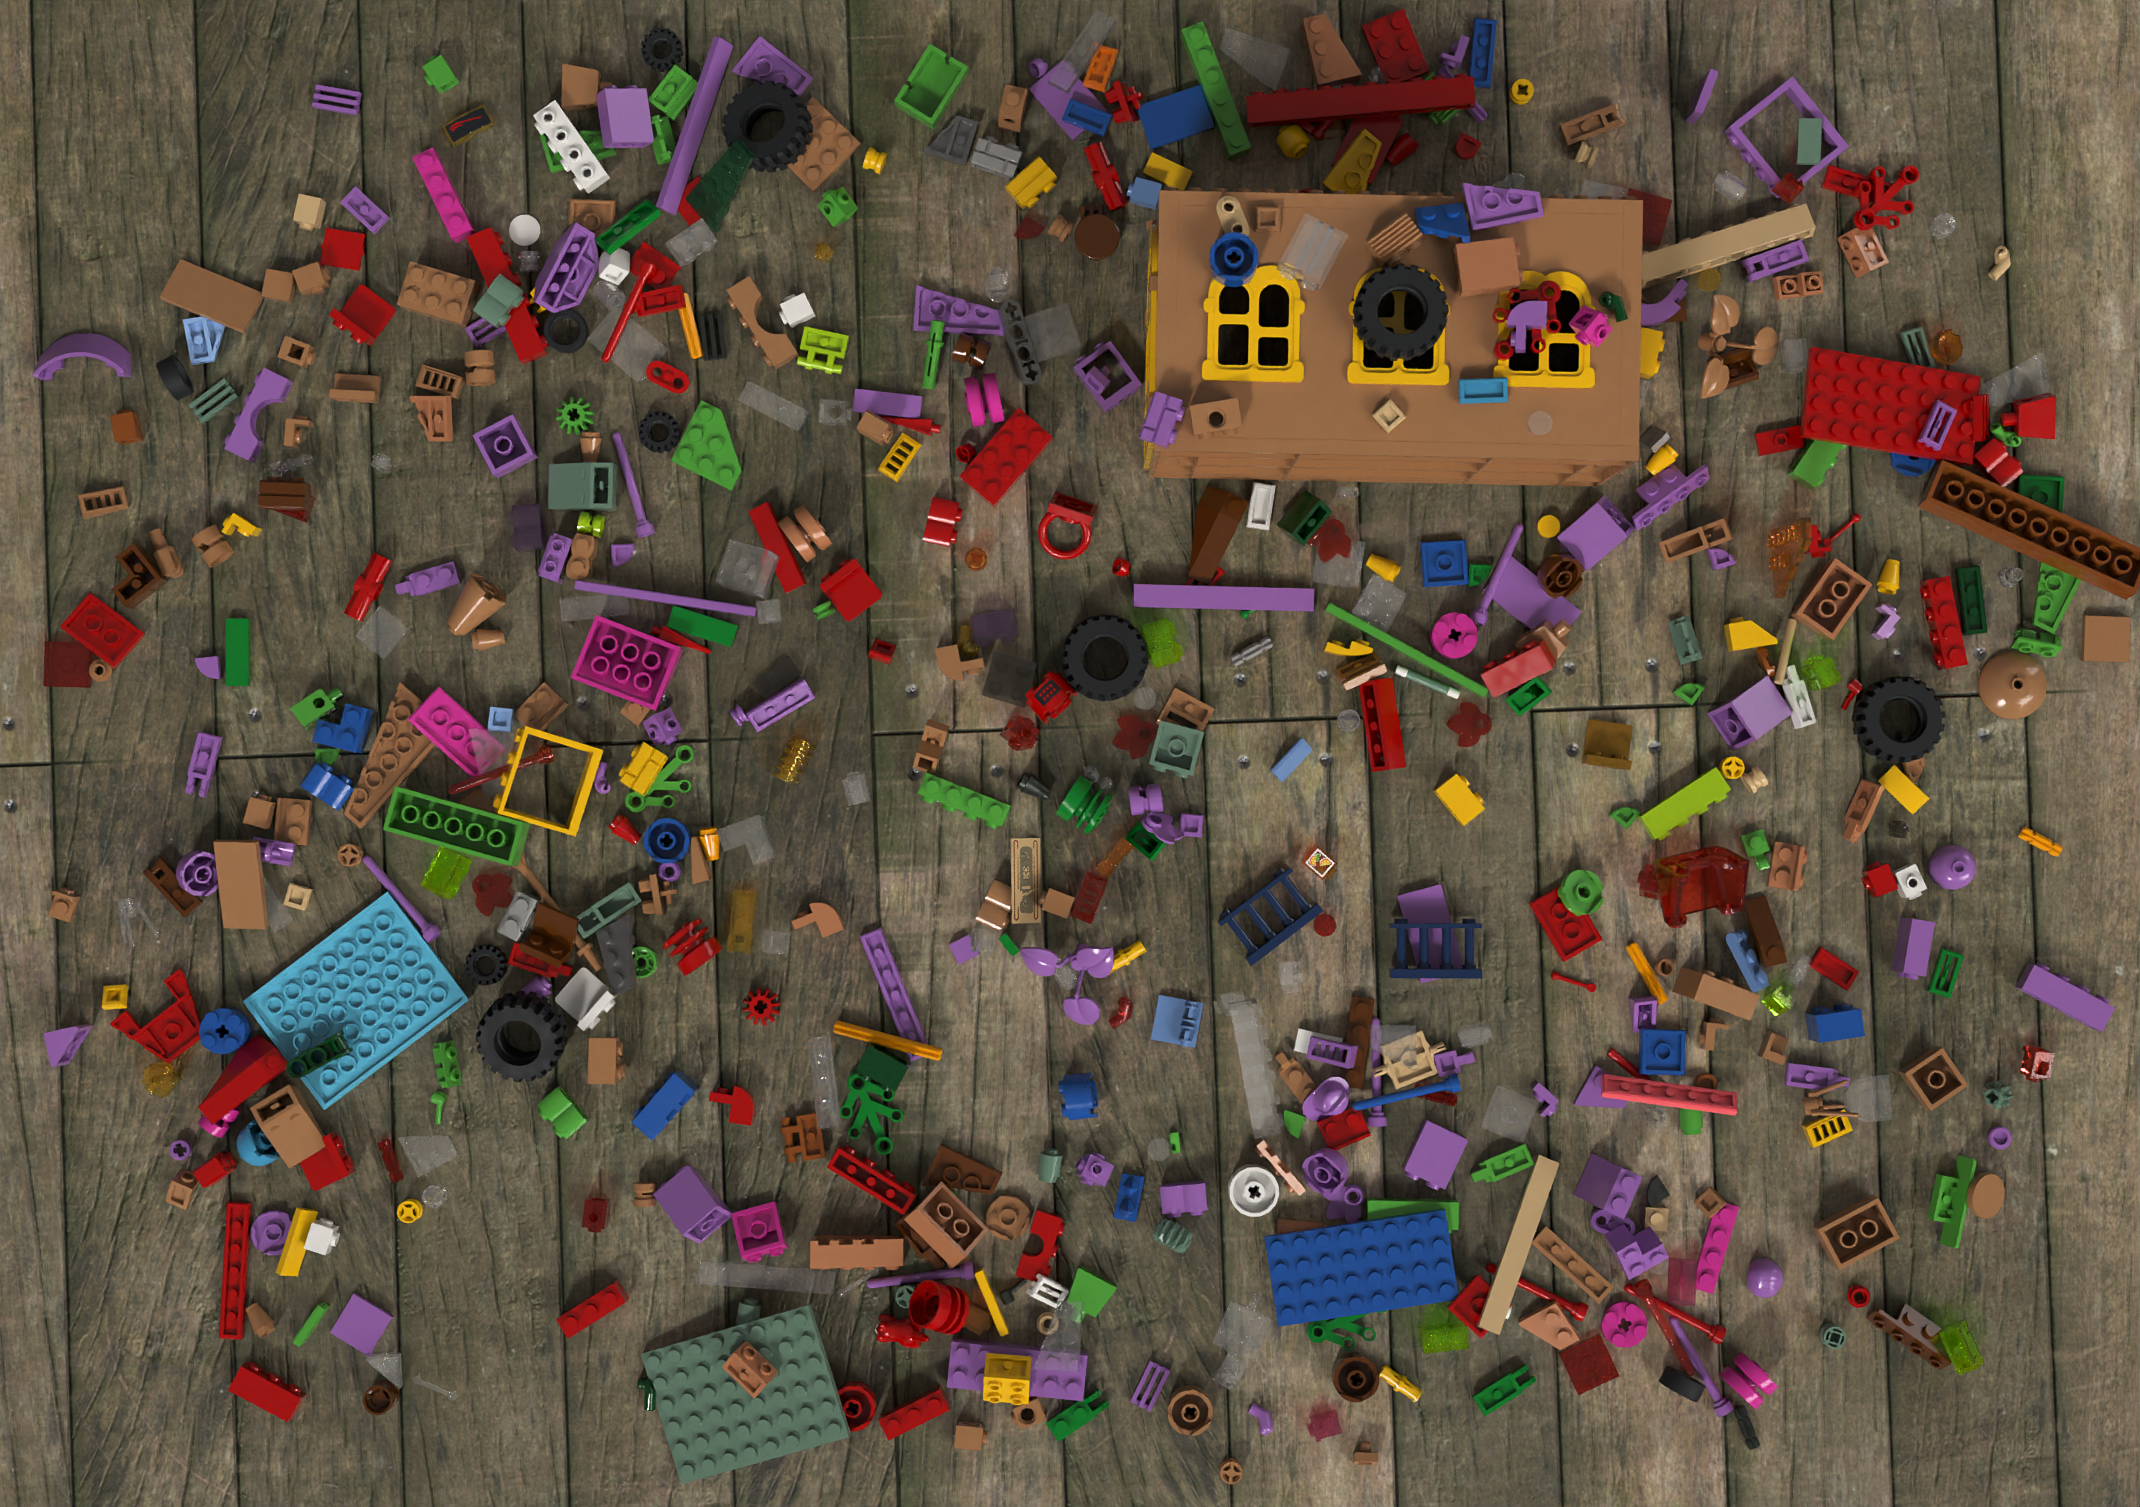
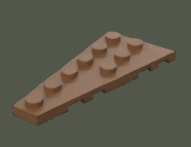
(391, 760)

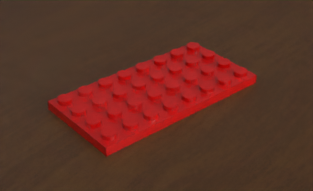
(1886, 405)

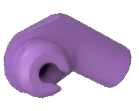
(600, 782)
(1264, 1416)

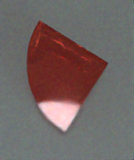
(1028, 229)

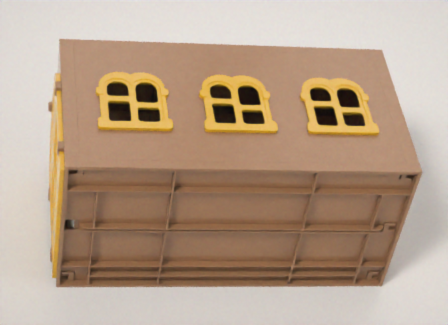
(1318, 409)

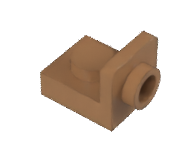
(292, 433)
(64, 904)
(182, 1189)

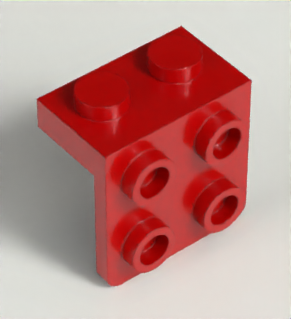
(363, 315)
(850, 589)
(328, 1164)

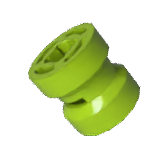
(591, 524)

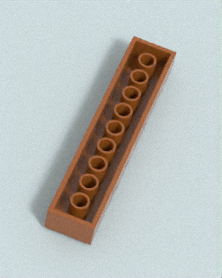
(2033, 529)

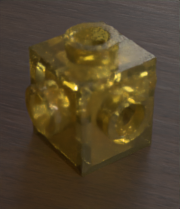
(160, 1079)

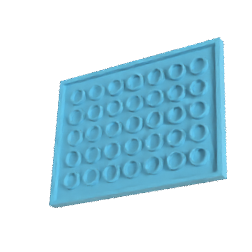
(370, 981)

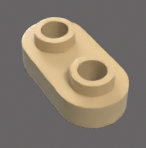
(1232, 218)

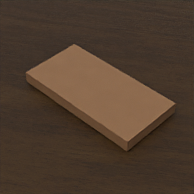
(212, 296)
(241, 884)

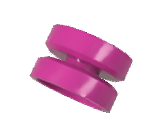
(984, 399)
(1748, 1380)

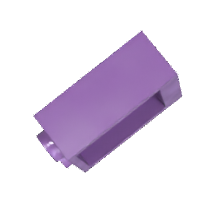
(1120, 395)

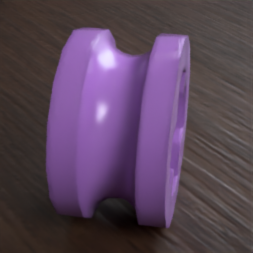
(739, 715)
(176, 1155)

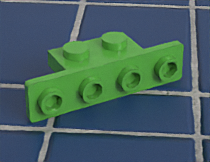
(1950, 1200)

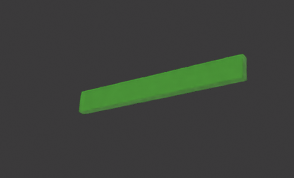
(1406, 650)

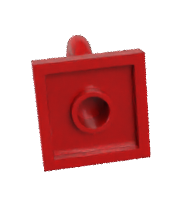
(1070, 511)

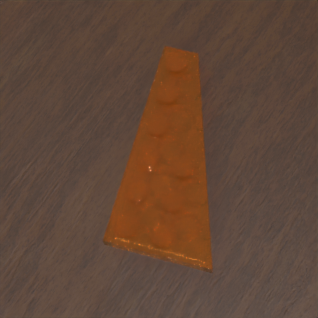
(1787, 549)

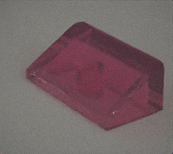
(1682, 1281)

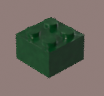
(882, 1067)

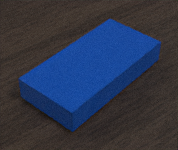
(1087, 117)

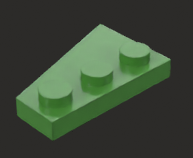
(592, 139)

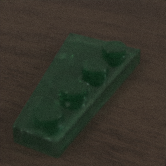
(720, 185)

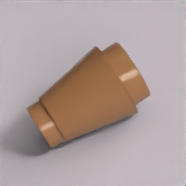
(590, 446)
(485, 639)
(260, 1320)

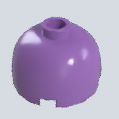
(1952, 867)
(198, 873)
(1325, 1171)

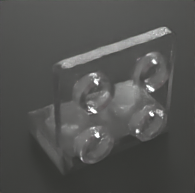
(1341, 570)

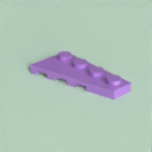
(957, 313)

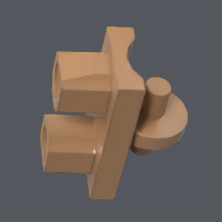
(657, 904)

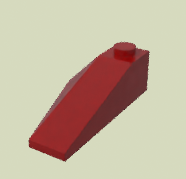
(246, 1074)

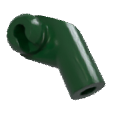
(1614, 303)
(650, 1394)

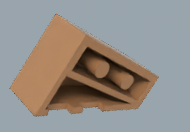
(1716, 993)

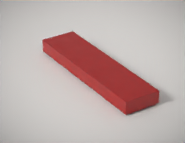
(776, 541)

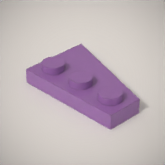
(767, 63)

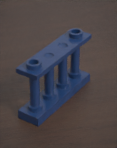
(1272, 938)
(1446, 968)

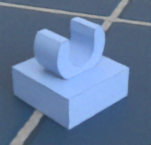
(500, 719)

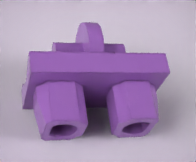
(276, 851)

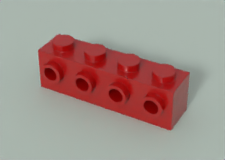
(1943, 623)
(1382, 724)
(871, 1179)

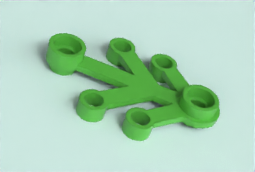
(661, 784)

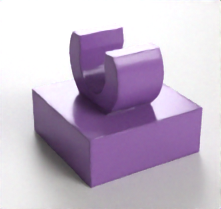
(1098, 379)

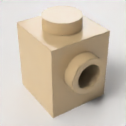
(309, 212)

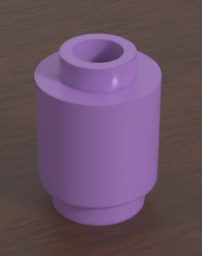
(538, 985)

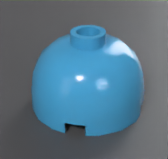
(255, 1146)

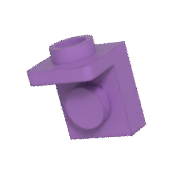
(1458, 50)
(1542, 1095)

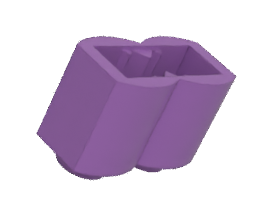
(1183, 1198)

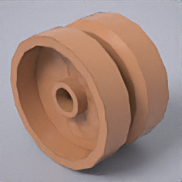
(805, 533)

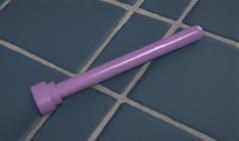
(644, 527)
(1479, 615)
(429, 930)
(1377, 1116)
(965, 1271)
(1721, 1405)

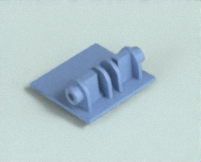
(1177, 1021)

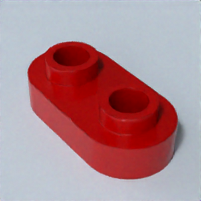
(667, 377)

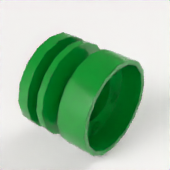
(1084, 805)

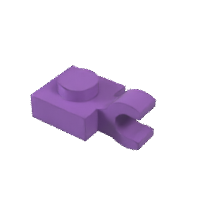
(1449, 1062)

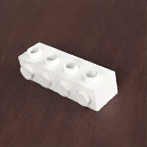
(571, 147)

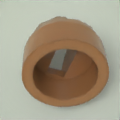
(1667, 967)

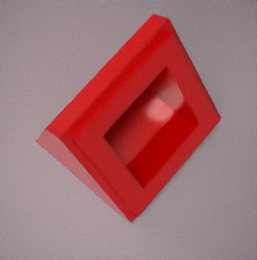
(882, 651)

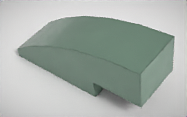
(607, 910)

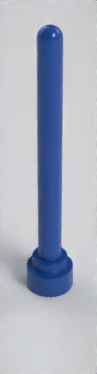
(1450, 1083)

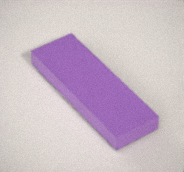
(887, 403)
(780, 704)

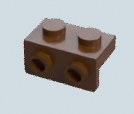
(1740, 367)

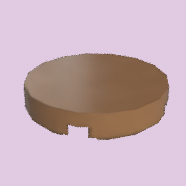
(1985, 1195)
(1008, 1217)

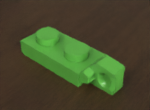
(1503, 1164)

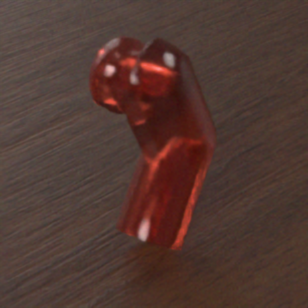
(1124, 1013)

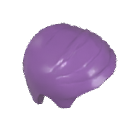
(1764, 1277)

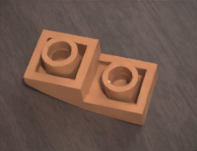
(1798, 285)

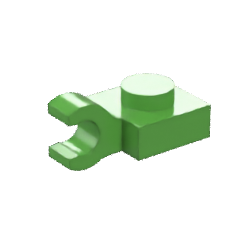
(1755, 845)

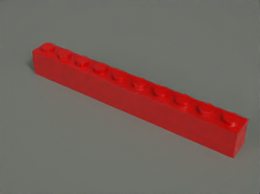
(1360, 101)

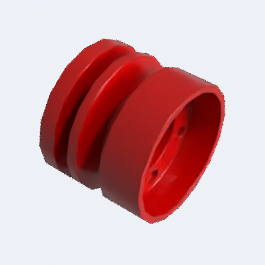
(692, 946)
(938, 1307)

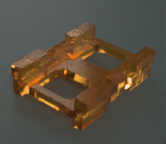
(1122, 849)

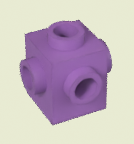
(662, 727)
(1093, 1169)

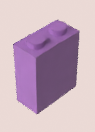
(624, 117)
(1912, 947)
(1434, 1155)

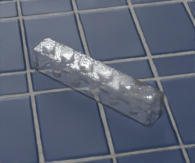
(1255, 1068)

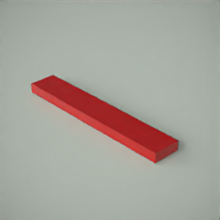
(235, 1270)

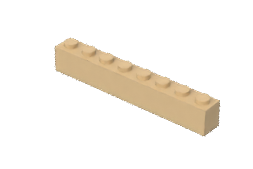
(1726, 245)

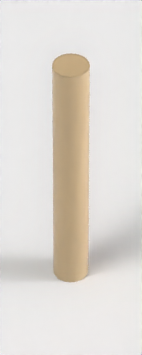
(1785, 651)

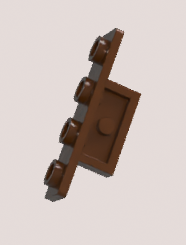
(1912, 1331)

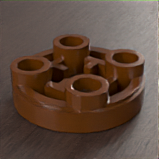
(1096, 237)

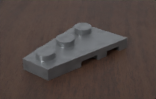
(616, 950)

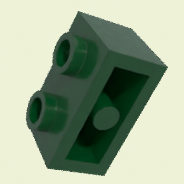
(1304, 518)

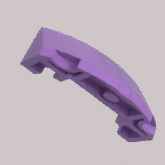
(83, 345)

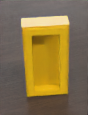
(1167, 172)

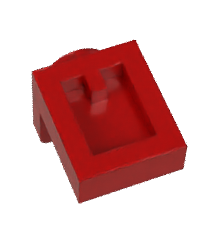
(1814, 550)

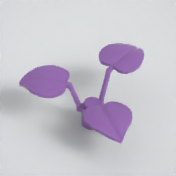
(1093, 959)

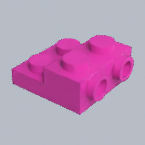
(759, 1232)

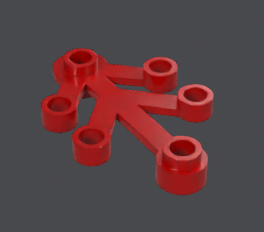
(1882, 199)
(1540, 295)

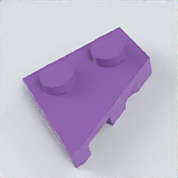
(1591, 1092)

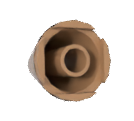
(475, 604)

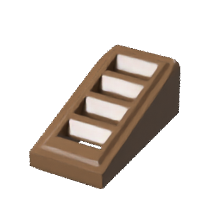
(457, 387)
(83, 498)
(699, 865)

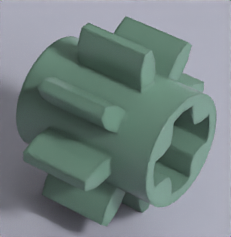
(1998, 1094)

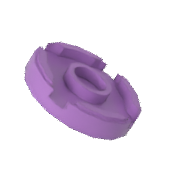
(271, 1231)

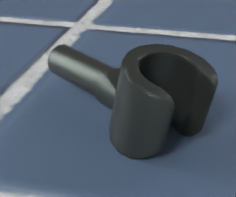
(1007, 1296)

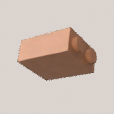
(1487, 266)

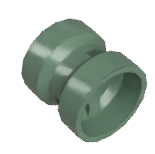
(1828, 1334)

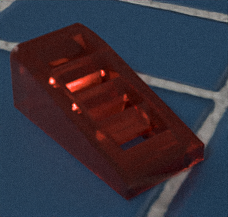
(1096, 879)

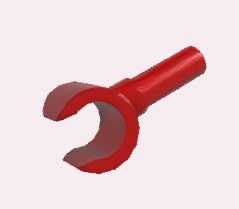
(1855, 687)

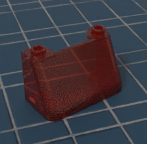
(1700, 882)

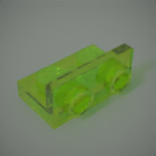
(446, 873)

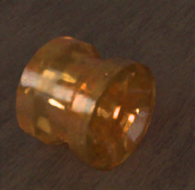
(978, 562)

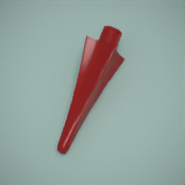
(923, 426)
(671, 636)

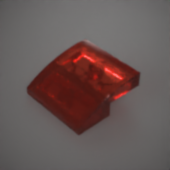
(1654, 215)

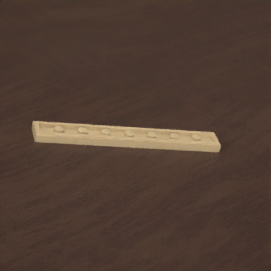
(1518, 1244)

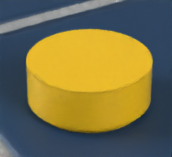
(1548, 526)

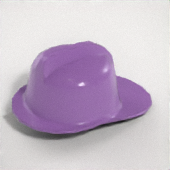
(1327, 1099)

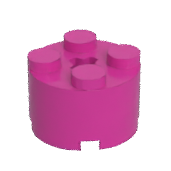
(1448, 647)

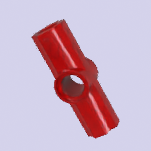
(1105, 176)
(368, 587)

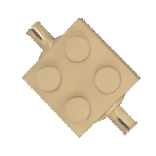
(1425, 1065)

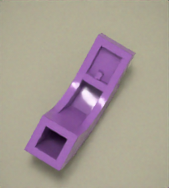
(1660, 312)

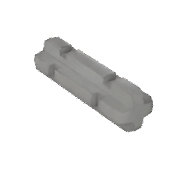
(1251, 651)

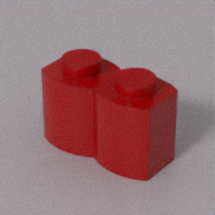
(1997, 463)
(942, 521)
(215, 1168)

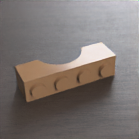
(776, 346)

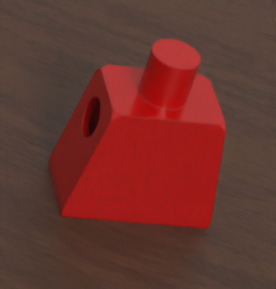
(2032, 416)

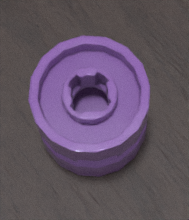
(1145, 799)

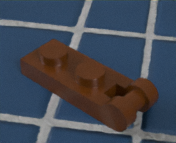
(170, 888)

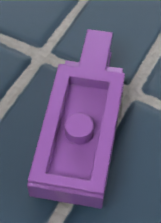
(430, 580)
(1811, 1076)

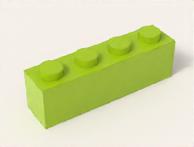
(1683, 803)

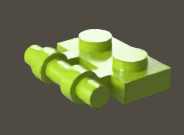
(823, 343)

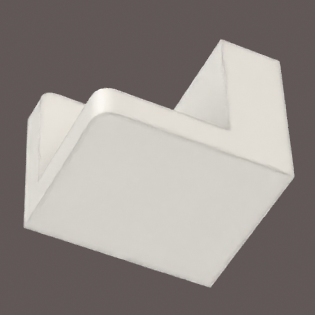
(614, 266)

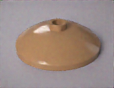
(1998, 689)

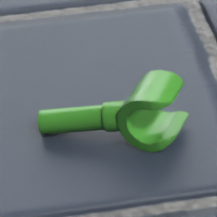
(438, 1098)

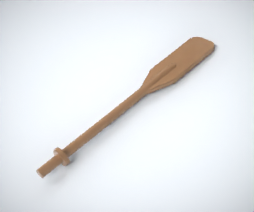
(478, 800)

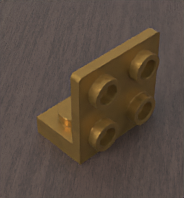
(1607, 745)

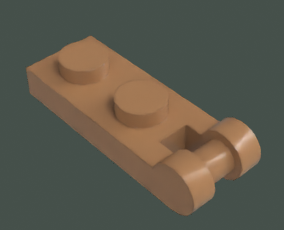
(1591, 125)

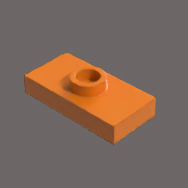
(1100, 68)

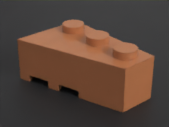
(1327, 54)

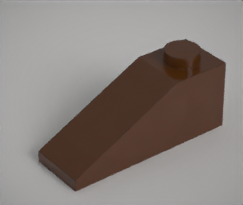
(1764, 932)

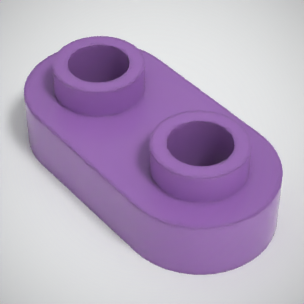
(1610, 1223)

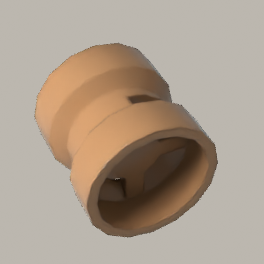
(644, 1194)

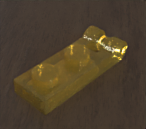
(741, 921)

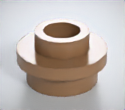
(107, 671)

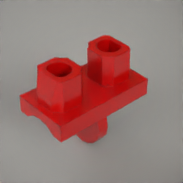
(1127, 111)

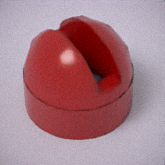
(965, 452)
(1120, 567)

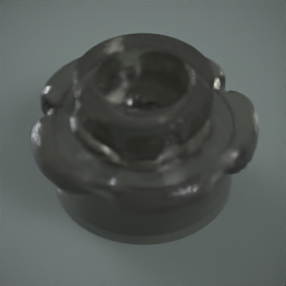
(1898, 829)

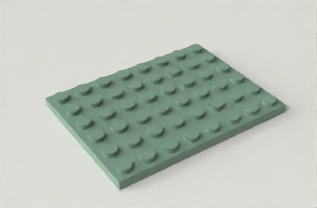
(718, 1424)

